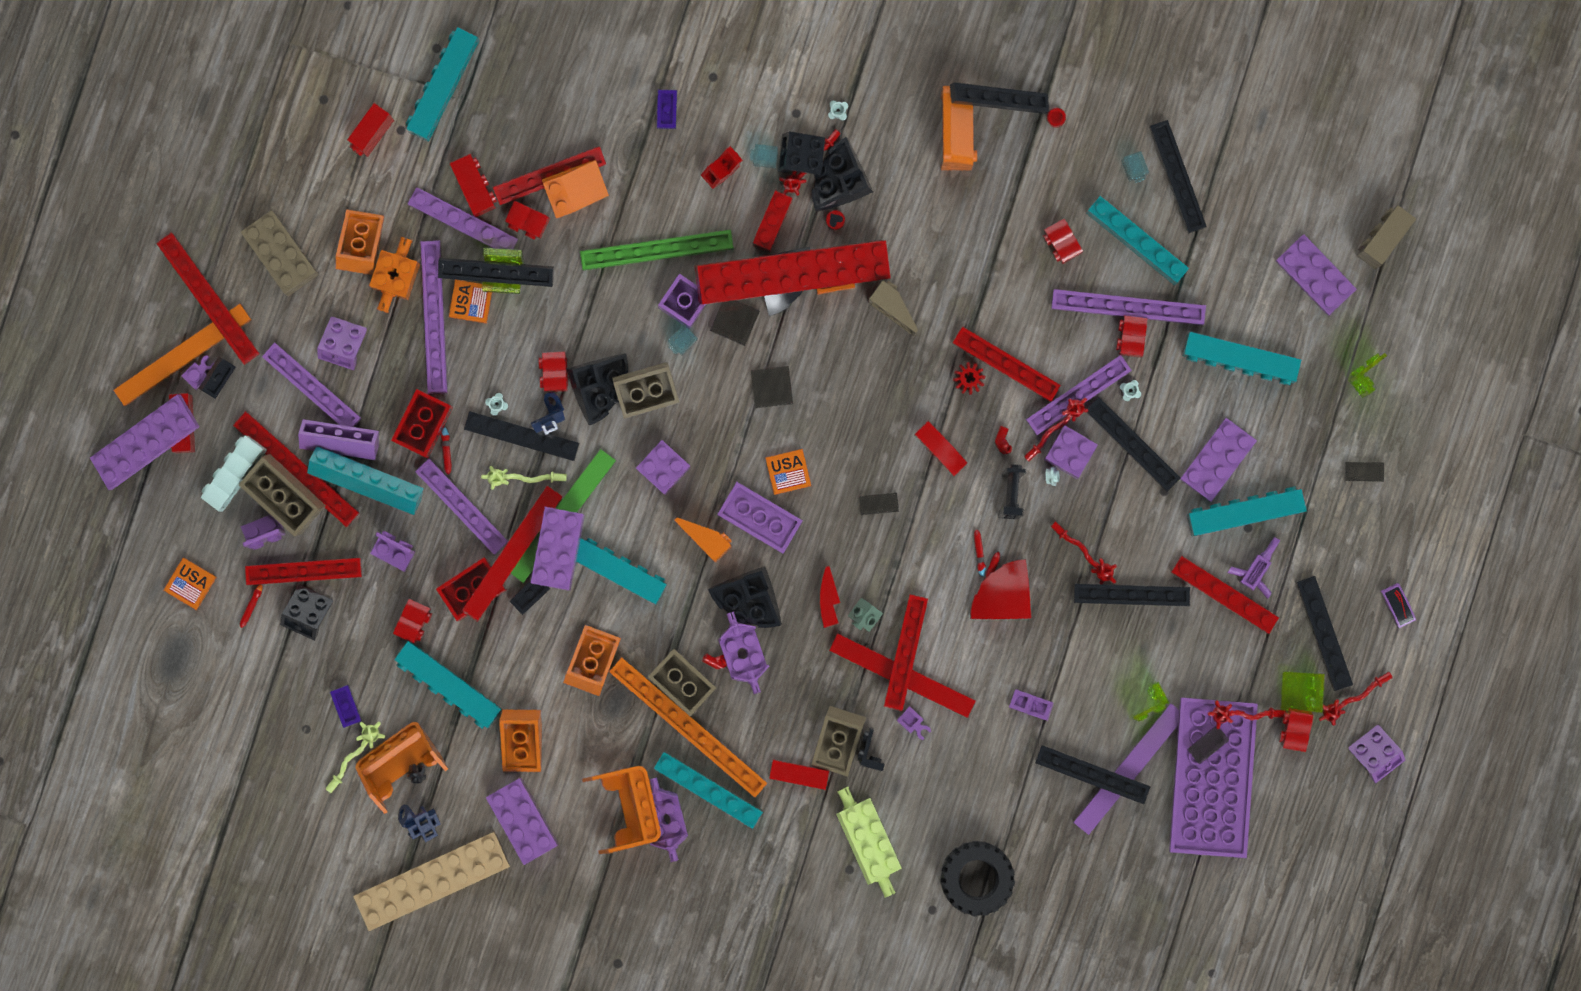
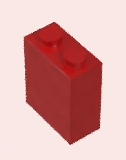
(370, 130)

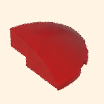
(1004, 594)

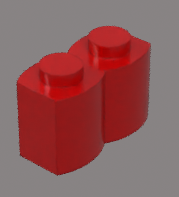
(527, 220)
(1063, 241)
(1132, 336)
(554, 372)
(412, 621)
(1297, 729)

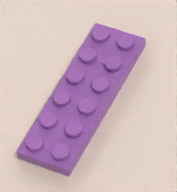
(144, 442)

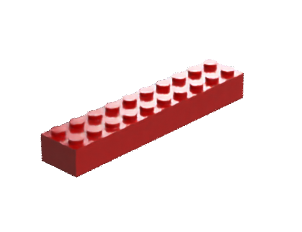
(792, 272)

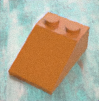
(575, 188)
(359, 242)
(709, 540)
(591, 660)
(521, 740)

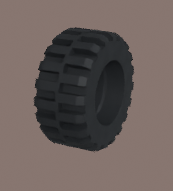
(996, 897)

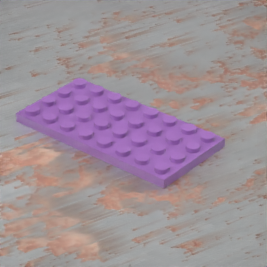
(1213, 797)

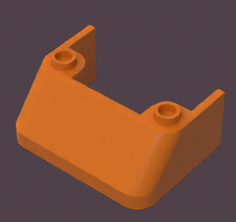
(957, 134)
(392, 761)
(636, 804)

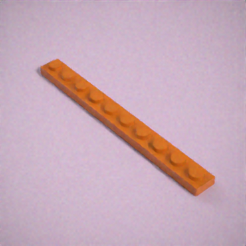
(688, 727)

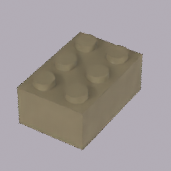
(1385, 236)
(645, 390)
(682, 682)

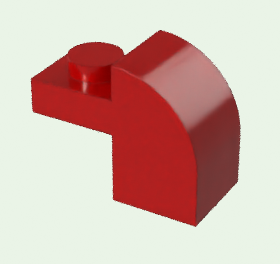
(722, 168)

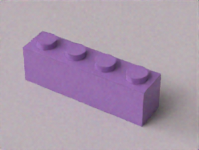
(339, 439)

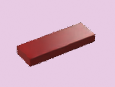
(799, 774)

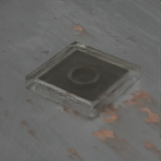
(735, 321)
(772, 387)

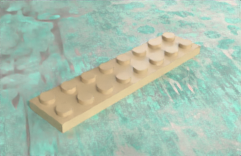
(431, 881)

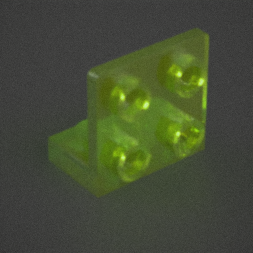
(504, 256)
(1363, 384)
(1302, 691)
(1155, 693)

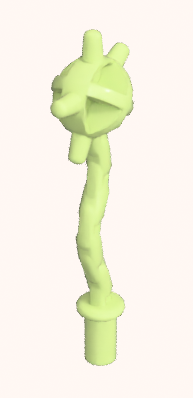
(497, 477)
(369, 734)

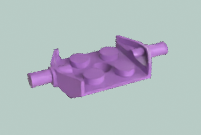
(744, 637)
(675, 832)

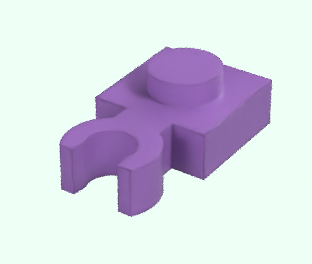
(197, 373)
(911, 721)

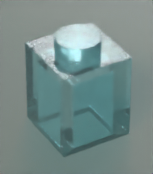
(764, 156)
(1135, 167)
(682, 341)

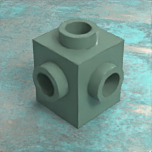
(864, 615)

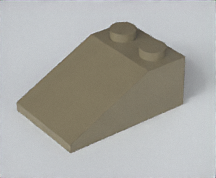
(889, 303)
(838, 741)

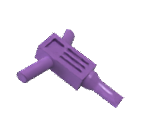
(1253, 575)

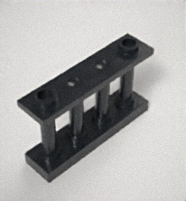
(1012, 509)

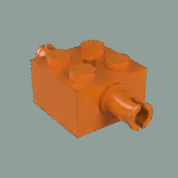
(388, 264)

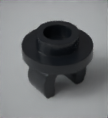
(414, 776)

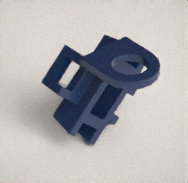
(550, 422)
(412, 822)

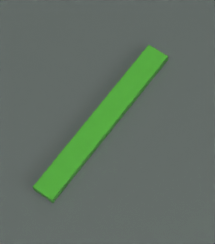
(656, 250)
(571, 502)

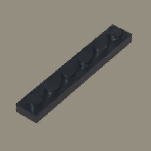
(999, 98)
(1177, 176)
(495, 272)
(521, 436)
(1132, 444)
(1131, 595)
(1324, 633)
(1093, 774)

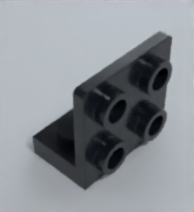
(801, 153)
(305, 612)
(872, 762)

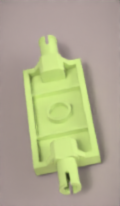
(868, 841)

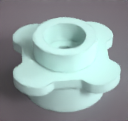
(838, 105)
(1135, 390)
(491, 403)
(1052, 476)

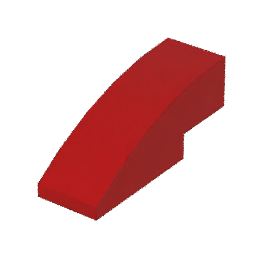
(940, 448)
(828, 598)

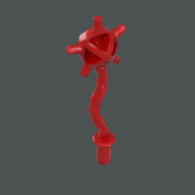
(793, 182)
(1074, 409)
(1103, 570)
(1333, 711)
(1222, 714)

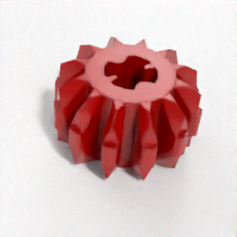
(975, 377)

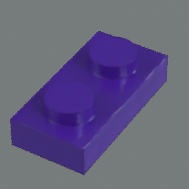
(667, 109)
(346, 706)

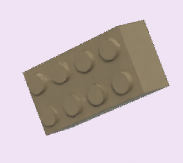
(279, 253)
(282, 495)

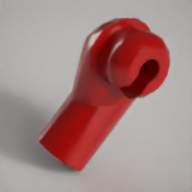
(1001, 442)
(715, 662)

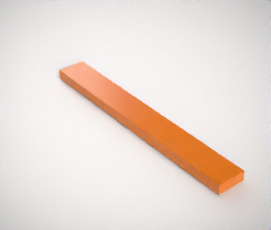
(175, 359)

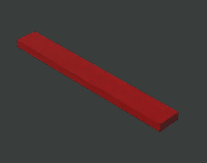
(208, 298)
(334, 502)
(510, 555)
(918, 683)

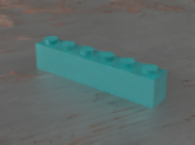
(442, 84)
(1137, 240)
(1242, 358)
(365, 480)
(1246, 512)
(620, 571)
(447, 684)
(708, 790)

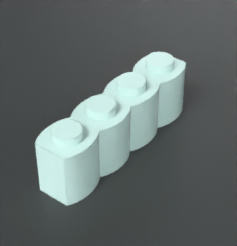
(228, 478)

